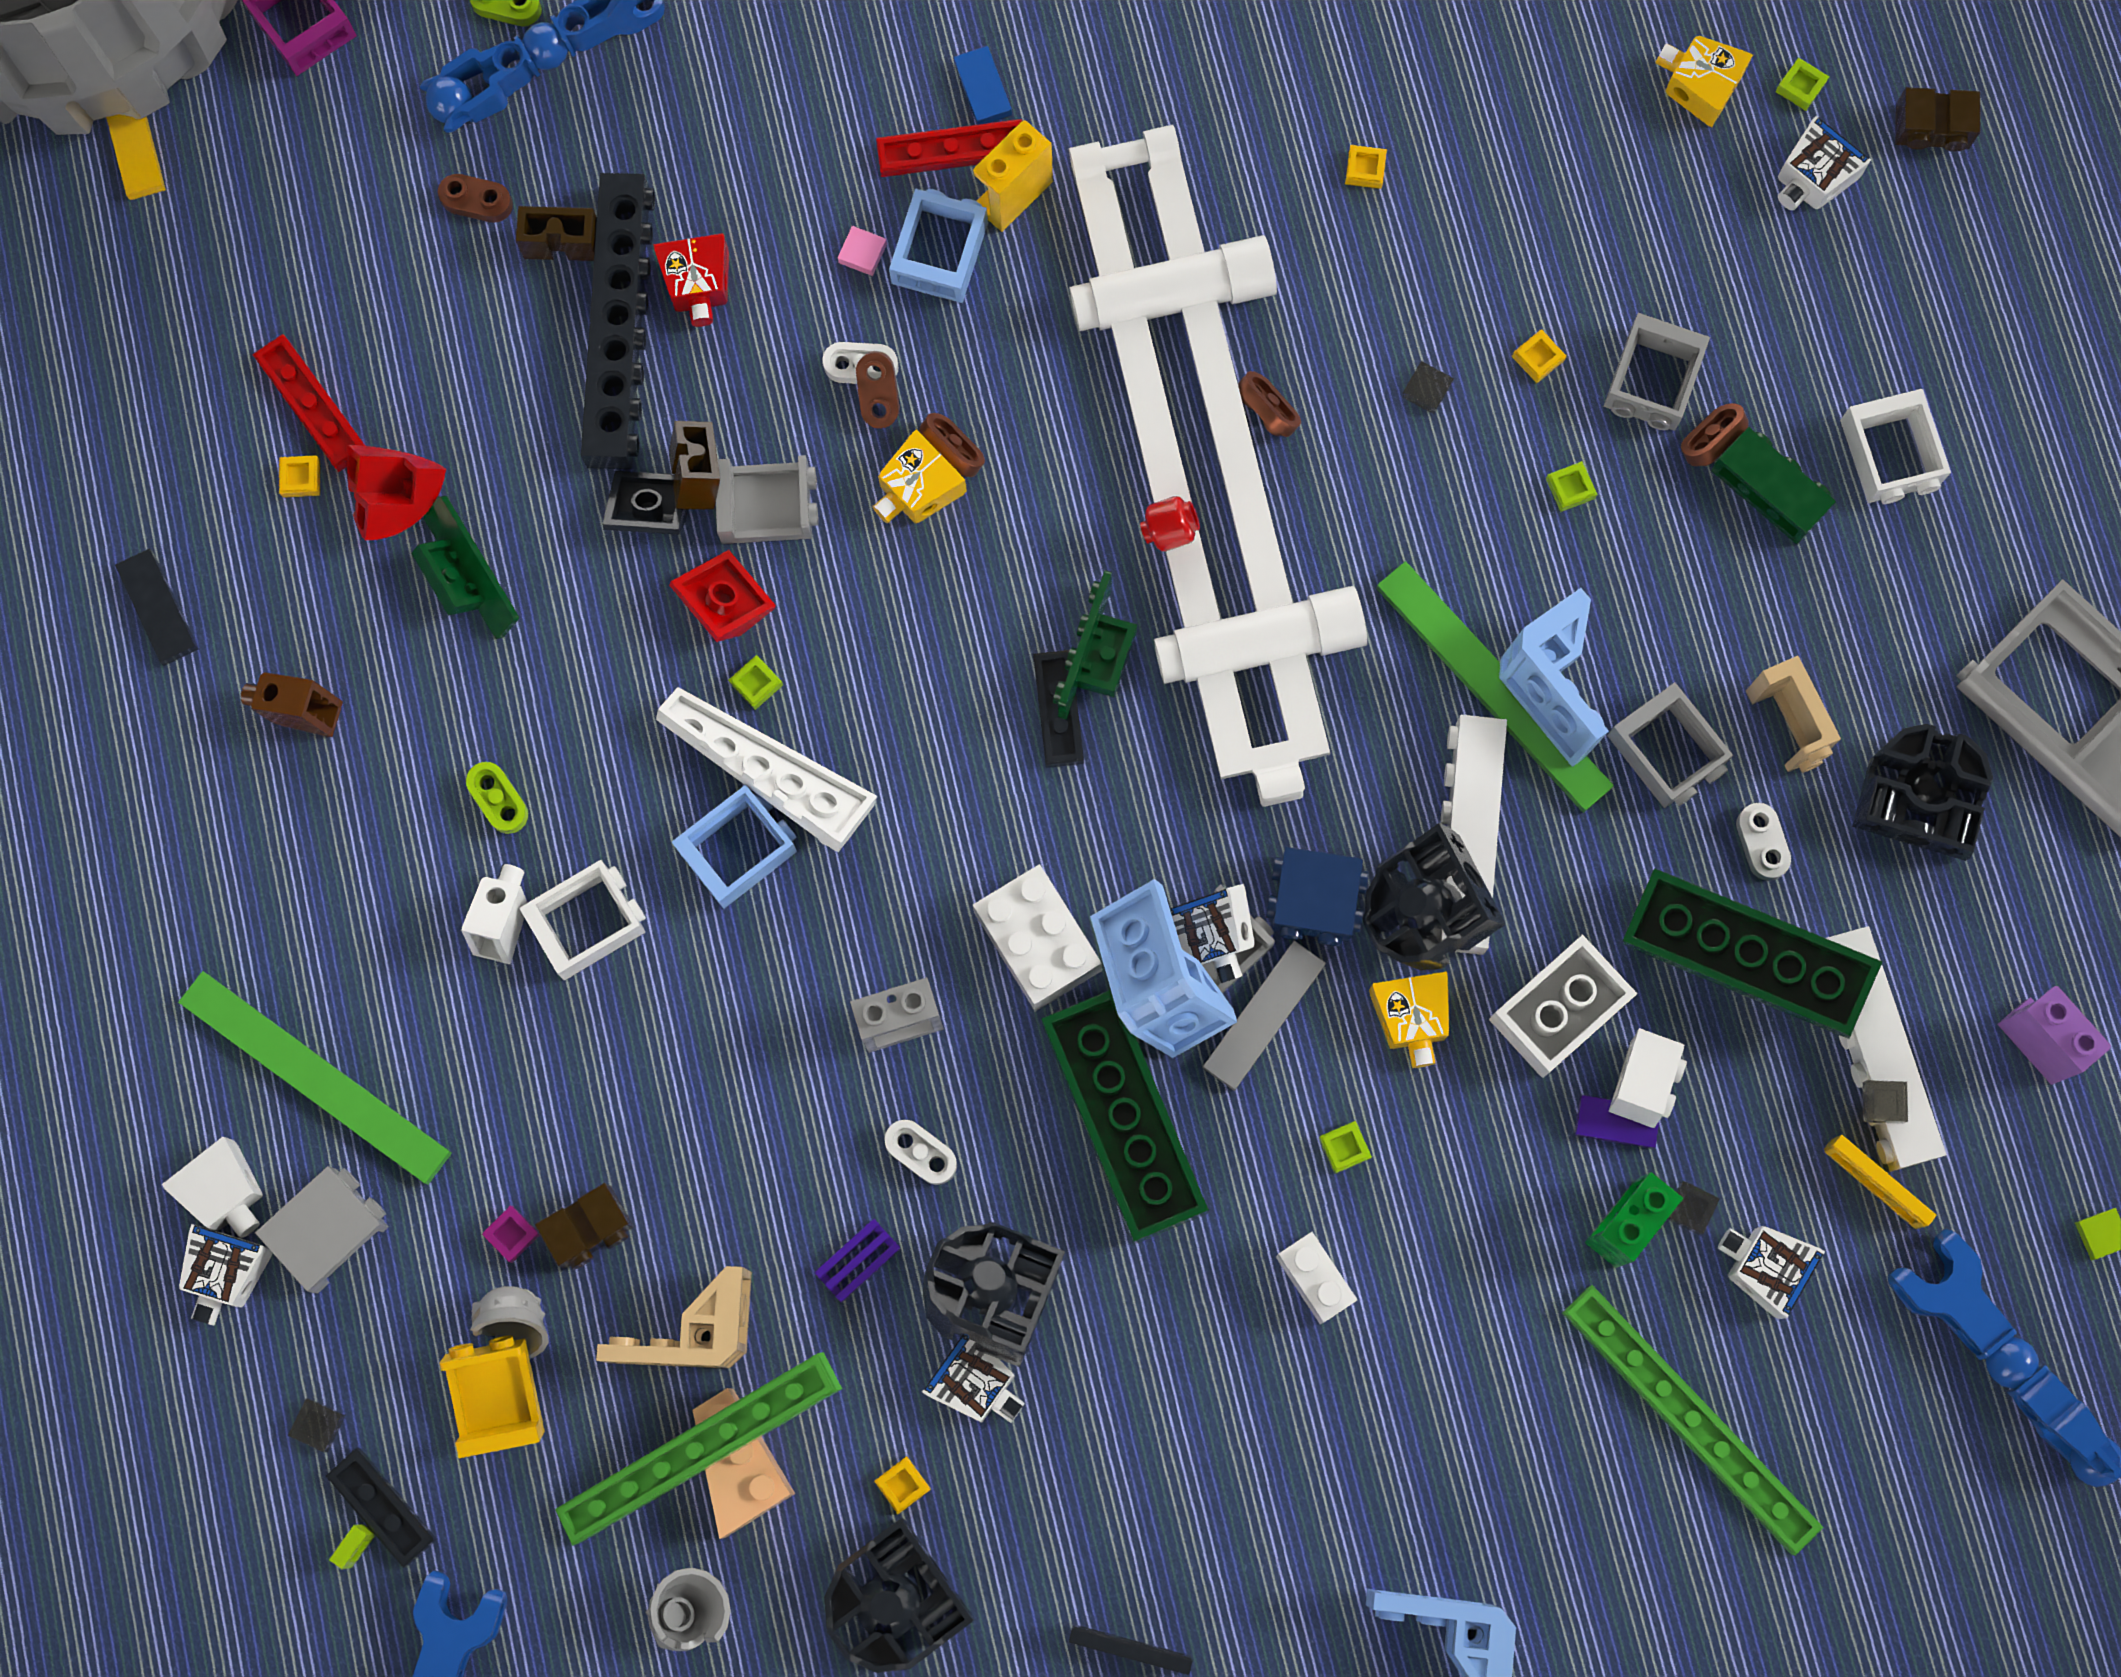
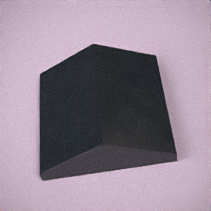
(643, 504)

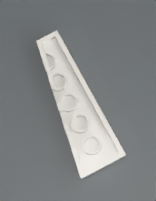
(787, 780)

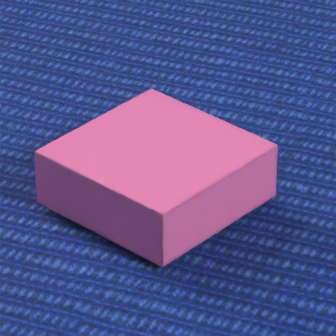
(862, 250)

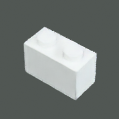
(1648, 1078)
(1316, 1278)

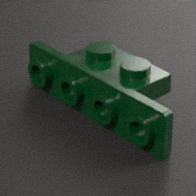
(460, 571)
(1100, 653)

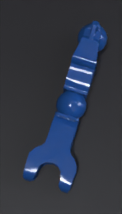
(542, 48)
(2009, 1360)
(446, 1638)

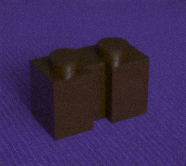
(1937, 119)
(556, 229)
(694, 465)
(585, 1227)

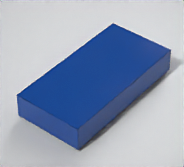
(982, 85)

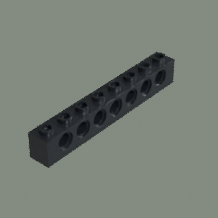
(616, 196)

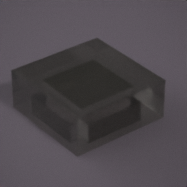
(1427, 387)
(1885, 1101)
(1695, 1209)
(316, 1425)

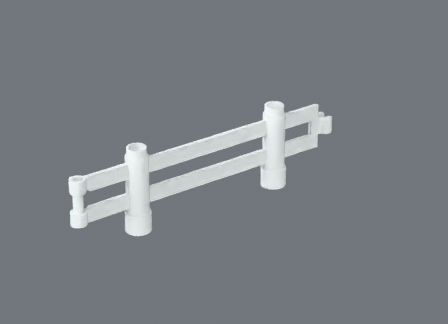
(1195, 284)

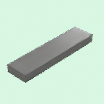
(1264, 1015)

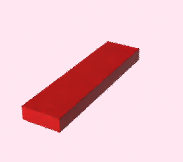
(940, 148)
(308, 400)

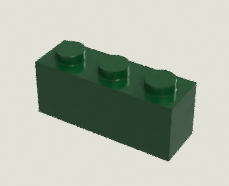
(1773, 485)

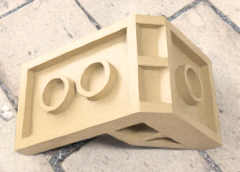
(718, 1309)

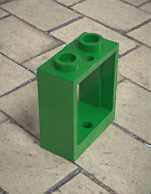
(1638, 1218)

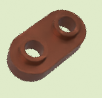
(472, 198)
(879, 390)
(1269, 404)
(1714, 434)
(952, 444)

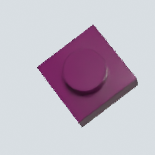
(511, 1234)

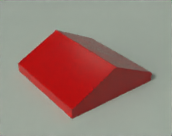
(723, 596)

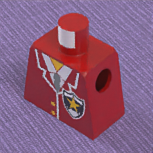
(696, 275)

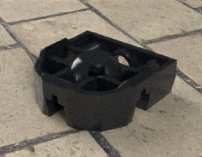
(1886, 801)
(1439, 904)
(965, 1254)
(901, 1609)

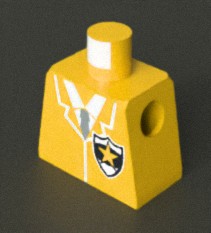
(1703, 75)
(917, 482)
(1413, 1014)

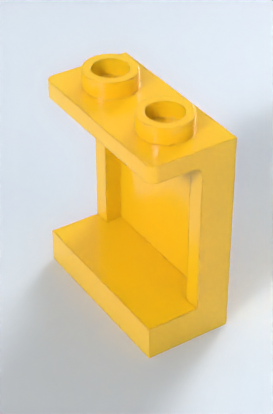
(1015, 174)
(493, 1396)

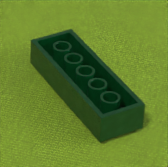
(1752, 953)
(1124, 1118)

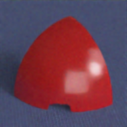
(390, 489)

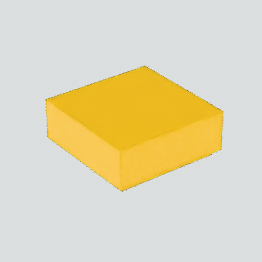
(1365, 166)
(1539, 356)
(299, 476)
(902, 1485)

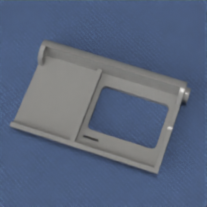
(2092, 764)

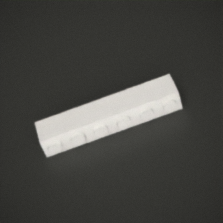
(1475, 796)
(1883, 1054)

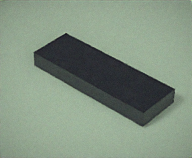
(156, 607)
(1060, 736)
(381, 1507)
(1131, 1649)

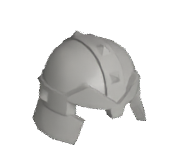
(514, 1313)
(688, 1610)

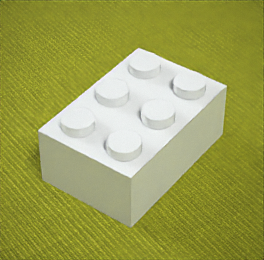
(1037, 937)
(1562, 1006)

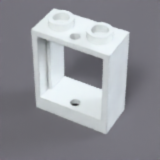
(1886, 410)
(537, 909)

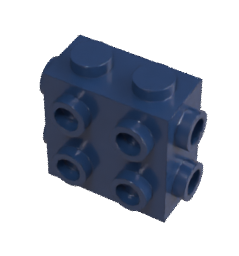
(1317, 896)

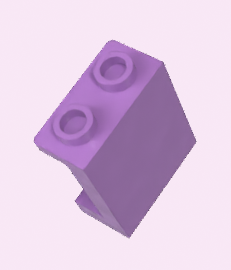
(2054, 1035)

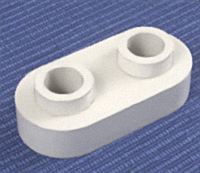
(852, 354)
(1759, 841)
(921, 1152)

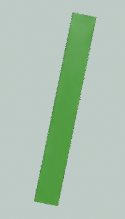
(1480, 674)
(315, 1078)
(1692, 1420)
(698, 1448)

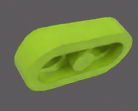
(508, 12)
(498, 798)

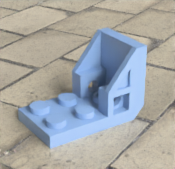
(1534, 677)
(1154, 983)
(1483, 1656)

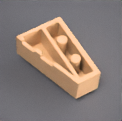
(745, 1481)

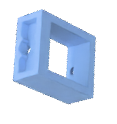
(929, 278)
(713, 821)

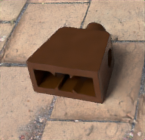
(293, 703)

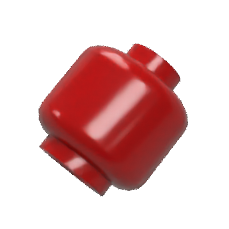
(1170, 523)

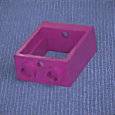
(311, 44)

